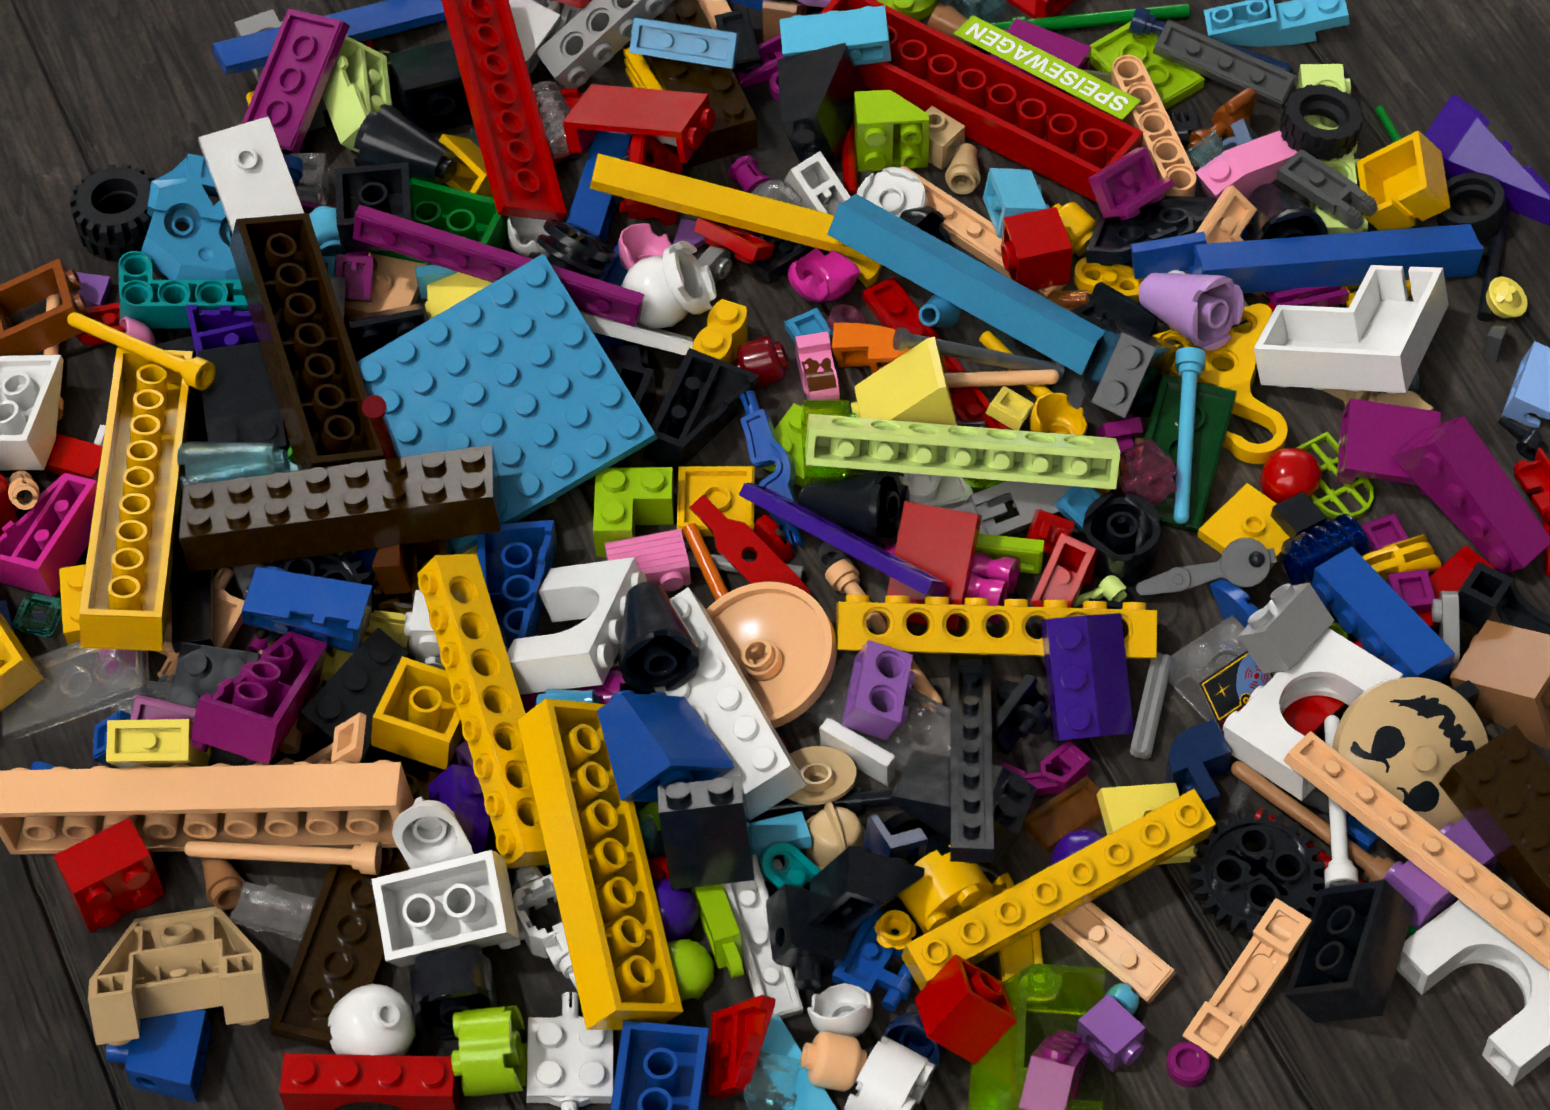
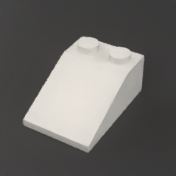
(28, 409)

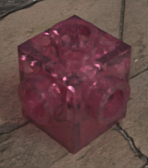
(1147, 472)

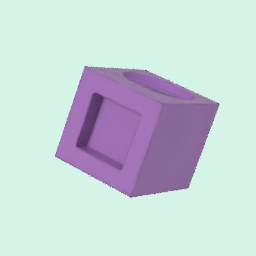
(1112, 1033)

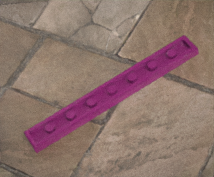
(489, 262)

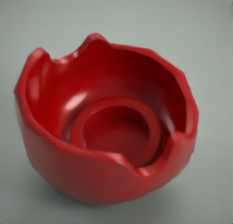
(1290, 473)

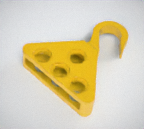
(1235, 369)

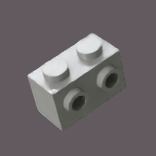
(1285, 627)

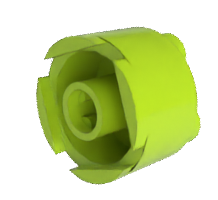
(490, 1051)

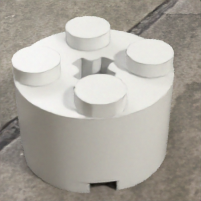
(891, 1078)

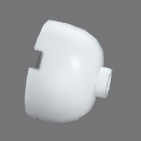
(372, 1022)

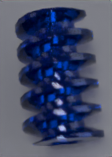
(1320, 544)

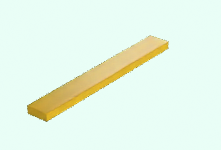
(717, 203)

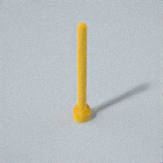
(195, 371)

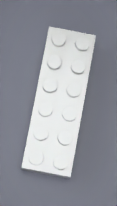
(734, 714)

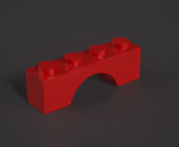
(341, 1079)

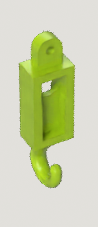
(720, 928)

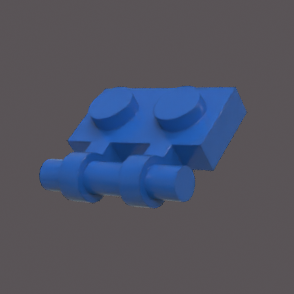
(868, 964)

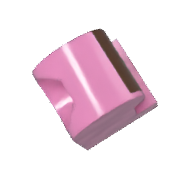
(817, 366)

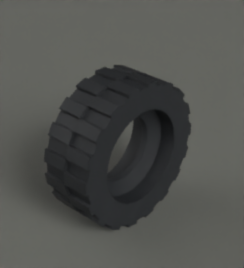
(1324, 102)

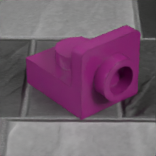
(359, 274)

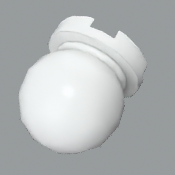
(671, 286)

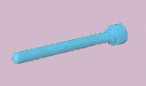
(1190, 364)

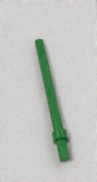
(1099, 18)

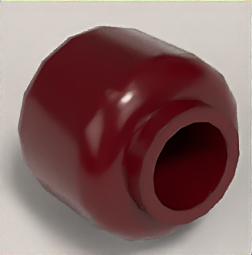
(763, 358)

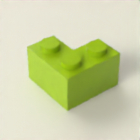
(630, 499)

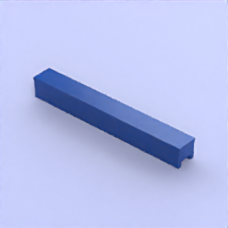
(1338, 258)

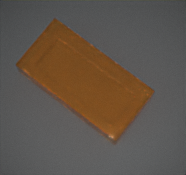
(1064, 813)

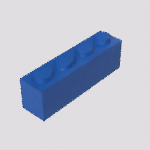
(1380, 618)

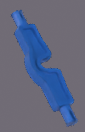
(766, 451)

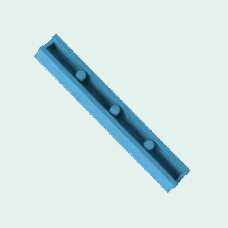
(966, 283)

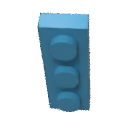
(684, 42)

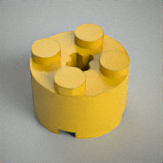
(945, 890)

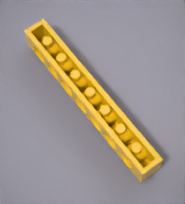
(852, 632)
(485, 700)
(1061, 887)

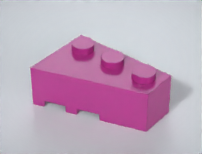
(48, 536)

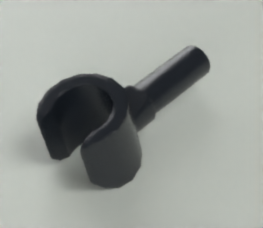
(1529, 440)

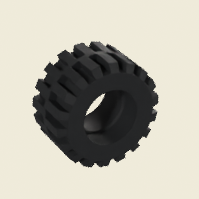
(101, 197)

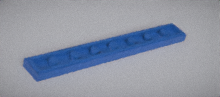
(364, 22)

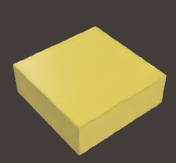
(1010, 408)

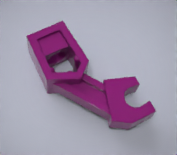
(1067, 759)

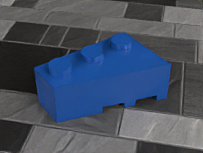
(309, 606)

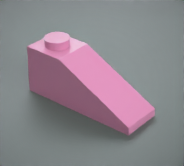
(1245, 166)

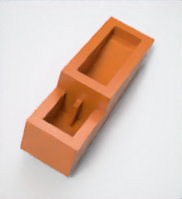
(866, 346)

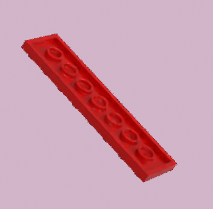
(504, 109)

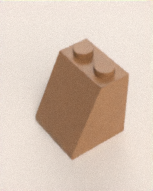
(1512, 678)

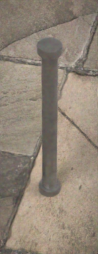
(903, 339)

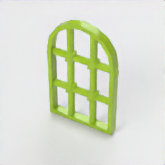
(1331, 494)

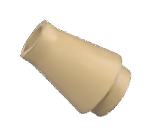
(963, 170)

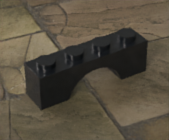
(1496, 598)

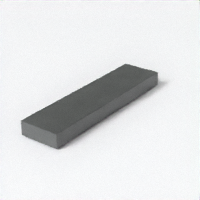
(1223, 63)

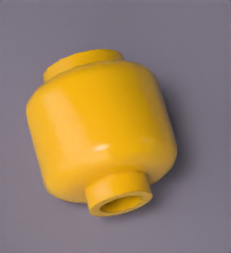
(1078, 226)

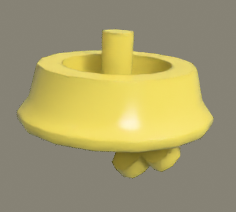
(1506, 298)

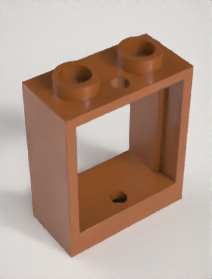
(49, 327)

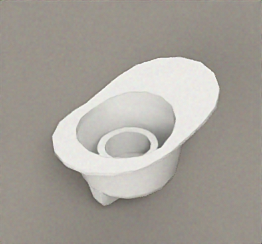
(429, 834)

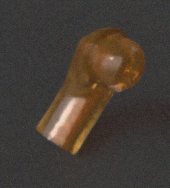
(1068, 299)

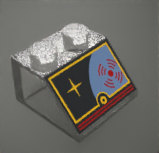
(1216, 672)

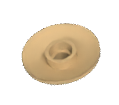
(826, 772)

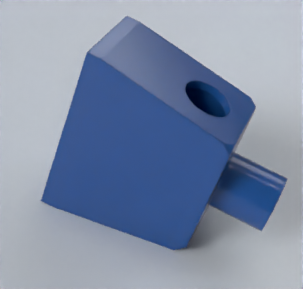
(167, 1055)

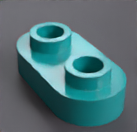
(797, 868)

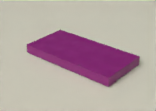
(296, 75)

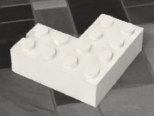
(1357, 347)

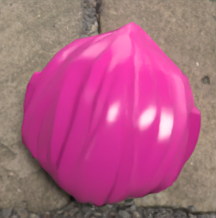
(823, 277)

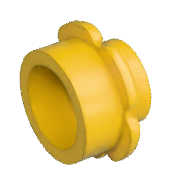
(895, 920)

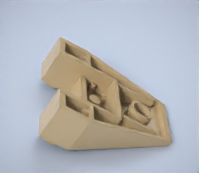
(176, 967)

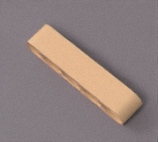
(1150, 116)

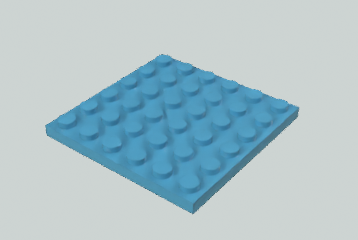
(514, 375)

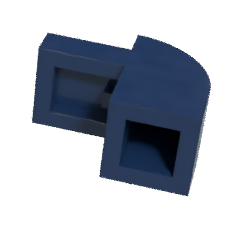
(1197, 758)

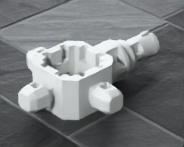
(534, 892)

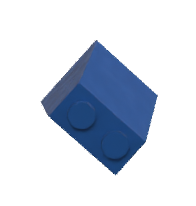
(658, 743)

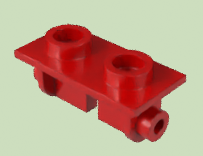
(1533, 478)

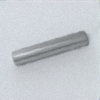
(1150, 707)

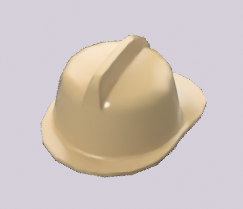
(831, 833)

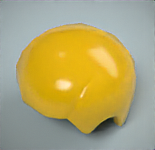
(1055, 415)

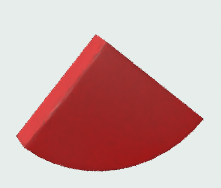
(765, 529)

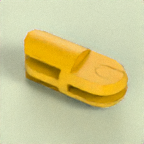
(1404, 556)

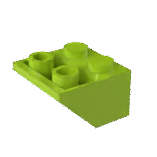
(889, 131)

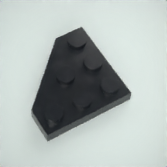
(1164, 219)

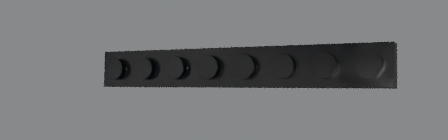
(971, 760)

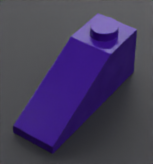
(463, 795)

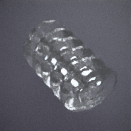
(553, 111)

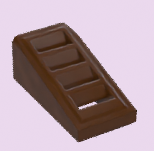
(393, 569)

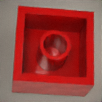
(109, 875)

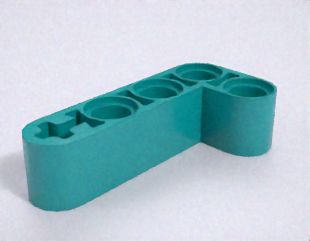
(164, 302)

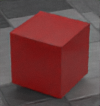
(1036, 249)
(965, 1009)

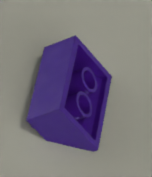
(1087, 676)

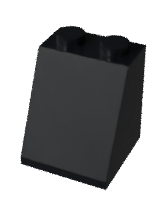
(431, 87)
(818, 99)
(1128, 370)
(706, 832)

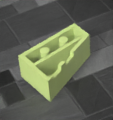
(355, 89)

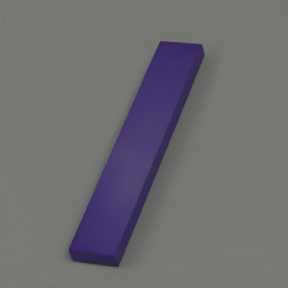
(844, 540)

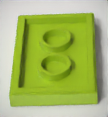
(1169, 79)

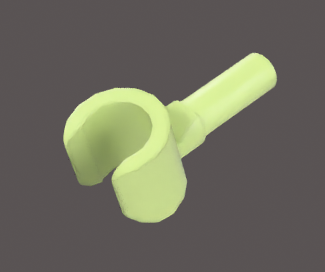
(1110, 587)

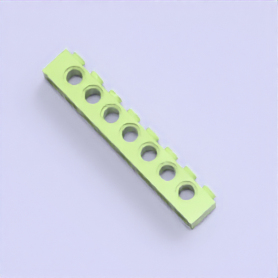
(962, 451)

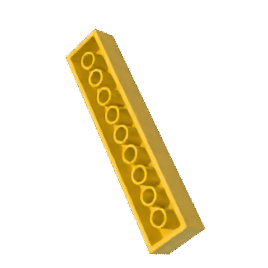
(135, 507)

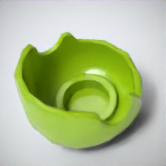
(691, 967)

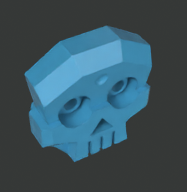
(205, 246)

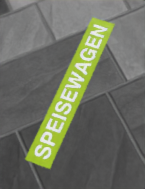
(1047, 67)

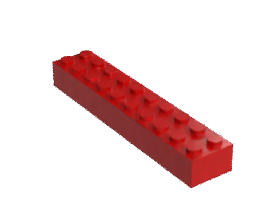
(997, 102)

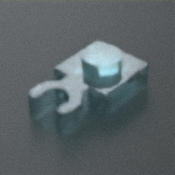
(1206, 149)

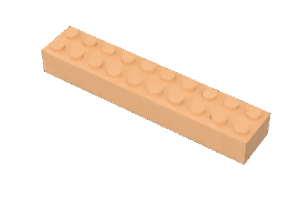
(215, 803)

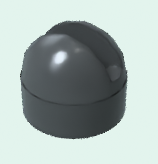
(826, 559)

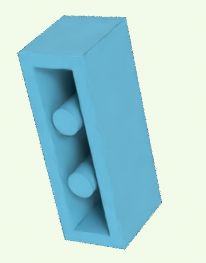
(861, 29)

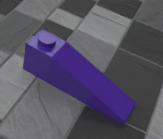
(1472, 148)

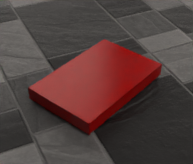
(941, 545)

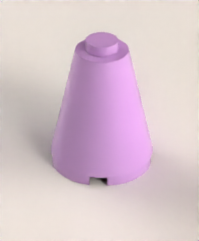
(1194, 305)

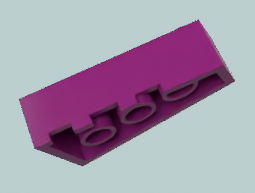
(1474, 493)
(263, 701)

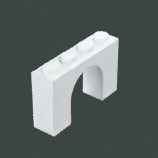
(587, 650)
(1329, 669)
(1464, 938)

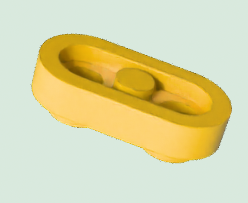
(1116, 276)

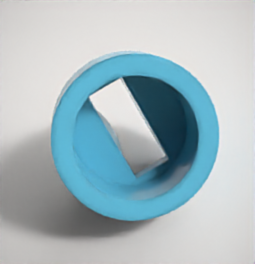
(1125, 997)

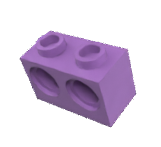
(872, 688)

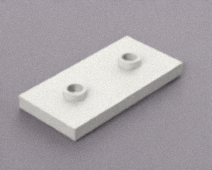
(250, 171)

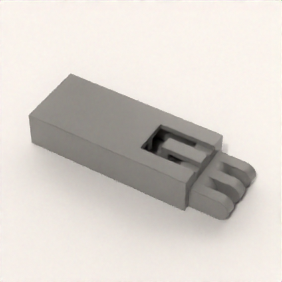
(1026, 499)

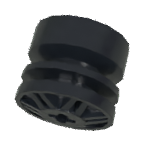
(574, 248)

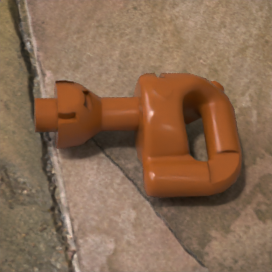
(1232, 111)

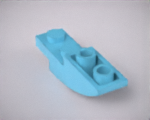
(1270, 24)

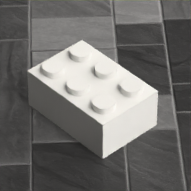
(445, 907)

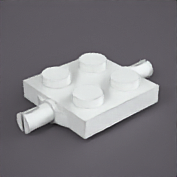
(567, 1061)

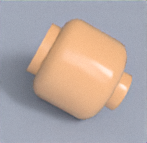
(833, 1060)

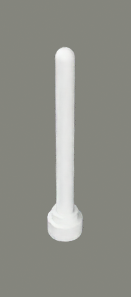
(1340, 868)

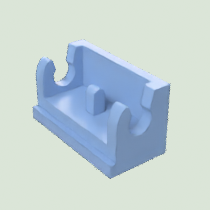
(1531, 388)

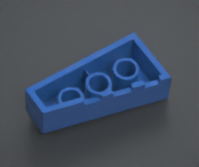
(514, 570)

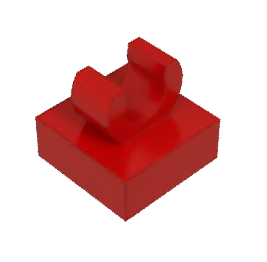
(1048, 528)

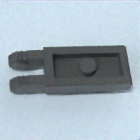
(1327, 188)

